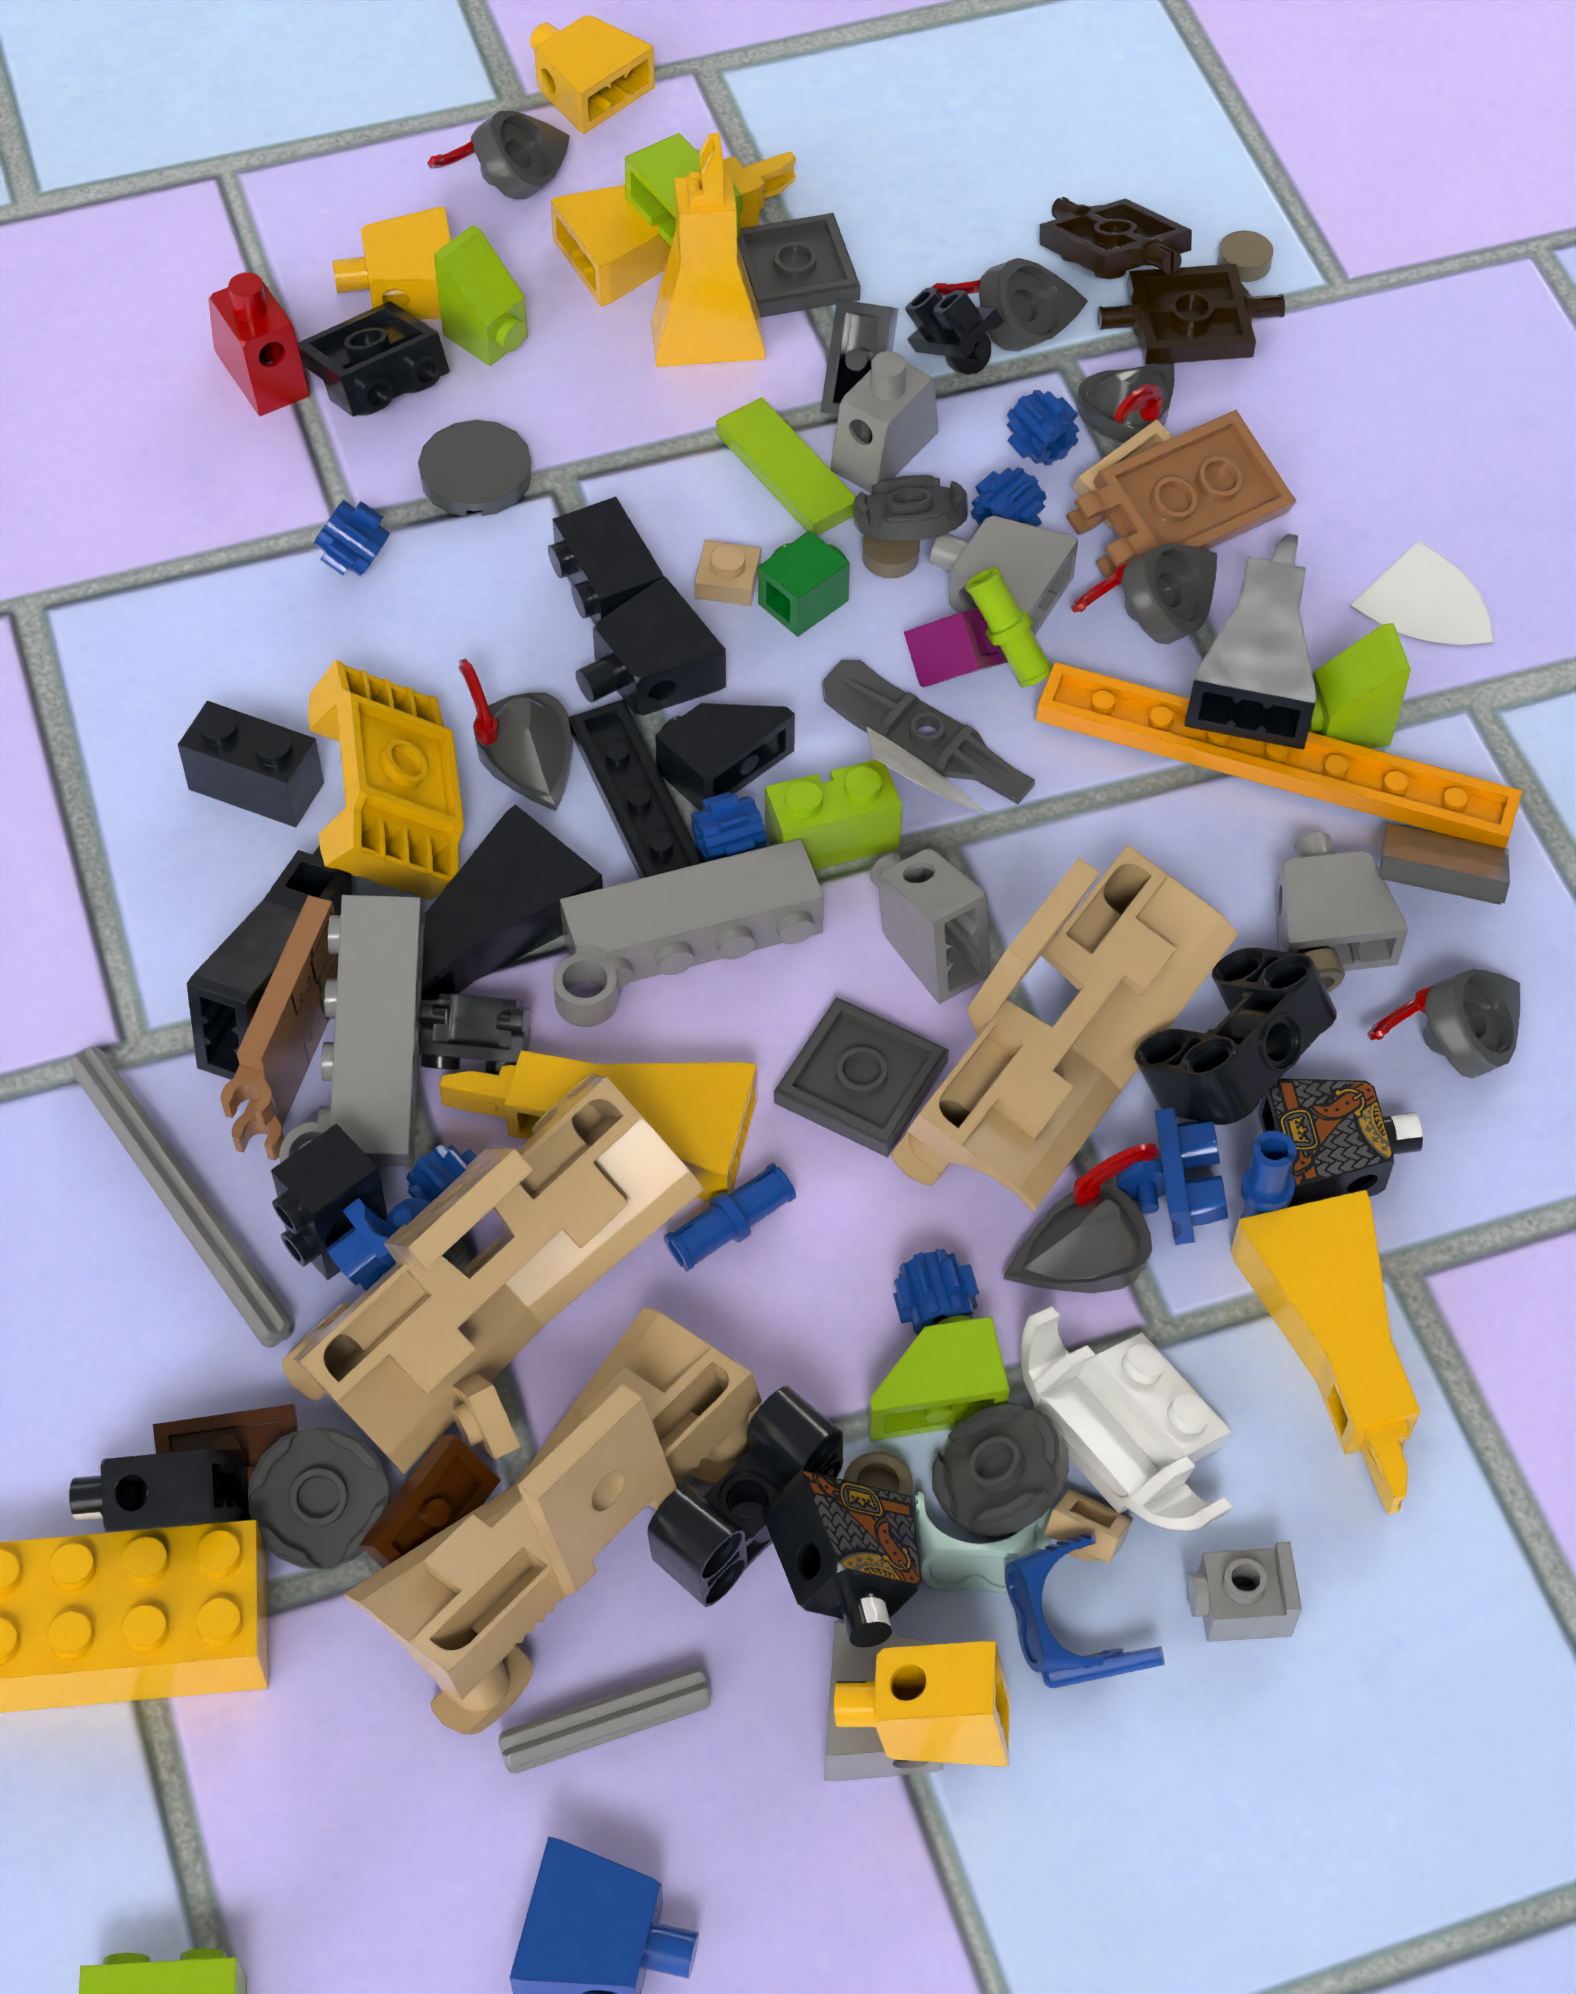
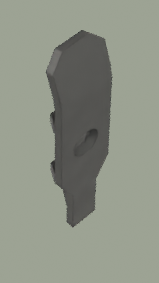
(952, 751)

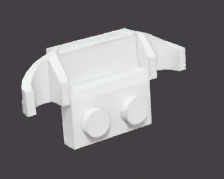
(1125, 1422)

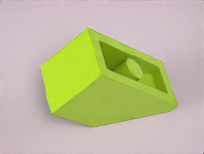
(479, 298)
(1362, 690)
(940, 1380)

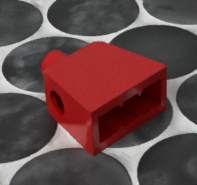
(244, 322)

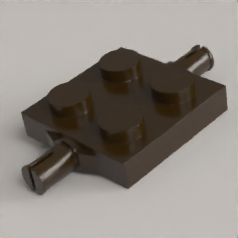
(1114, 237)
(1191, 314)

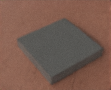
(798, 265)
(1445, 864)
(861, 1076)

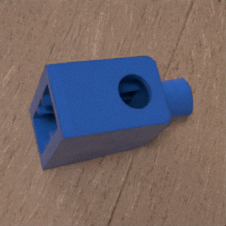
(595, 1928)

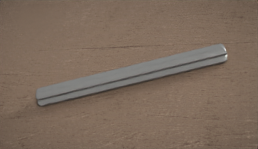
(182, 1198)

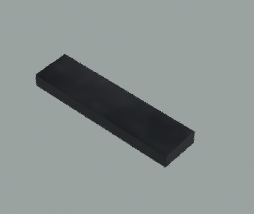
(633, 790)

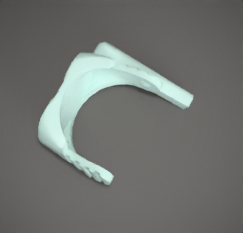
(971, 1566)

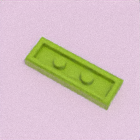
(786, 466)

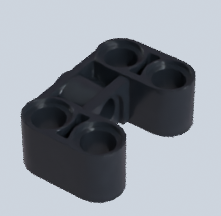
(1273, 1018)
(699, 1536)

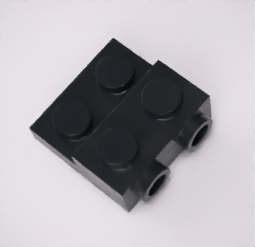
(375, 358)

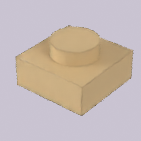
(727, 573)
(483, 1418)
(1082, 1515)

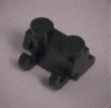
(472, 1029)

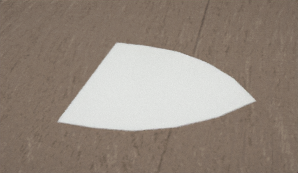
(1427, 600)
(916, 770)

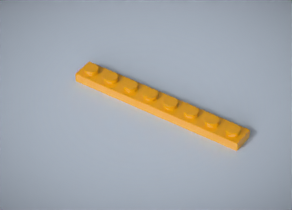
(1323, 770)

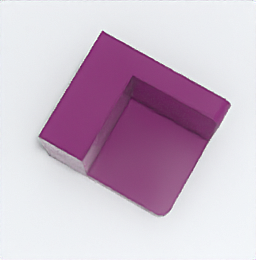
(952, 648)

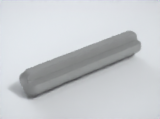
(604, 1720)

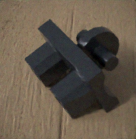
(952, 329)

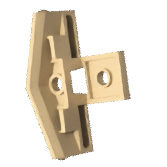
(1037, 1090)
(572, 1210)
(477, 1587)

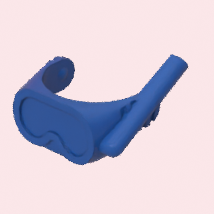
(1041, 1650)

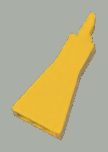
(620, 250)
(705, 293)
(693, 1107)
(1326, 1293)

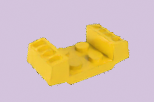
(397, 780)

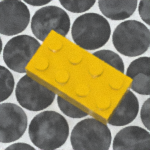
(133, 1616)

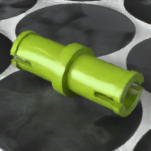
(1009, 627)

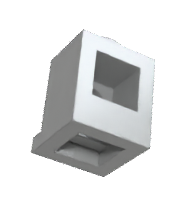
(1239, 1614)

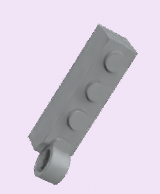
(683, 922)
(375, 1028)

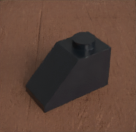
(856, 337)
(722, 747)

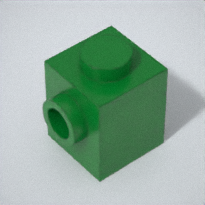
(803, 582)

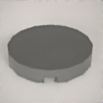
(475, 468)
(910, 509)
(1000, 1470)
(317, 1497)

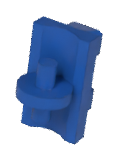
(1188, 1201)
(361, 1249)

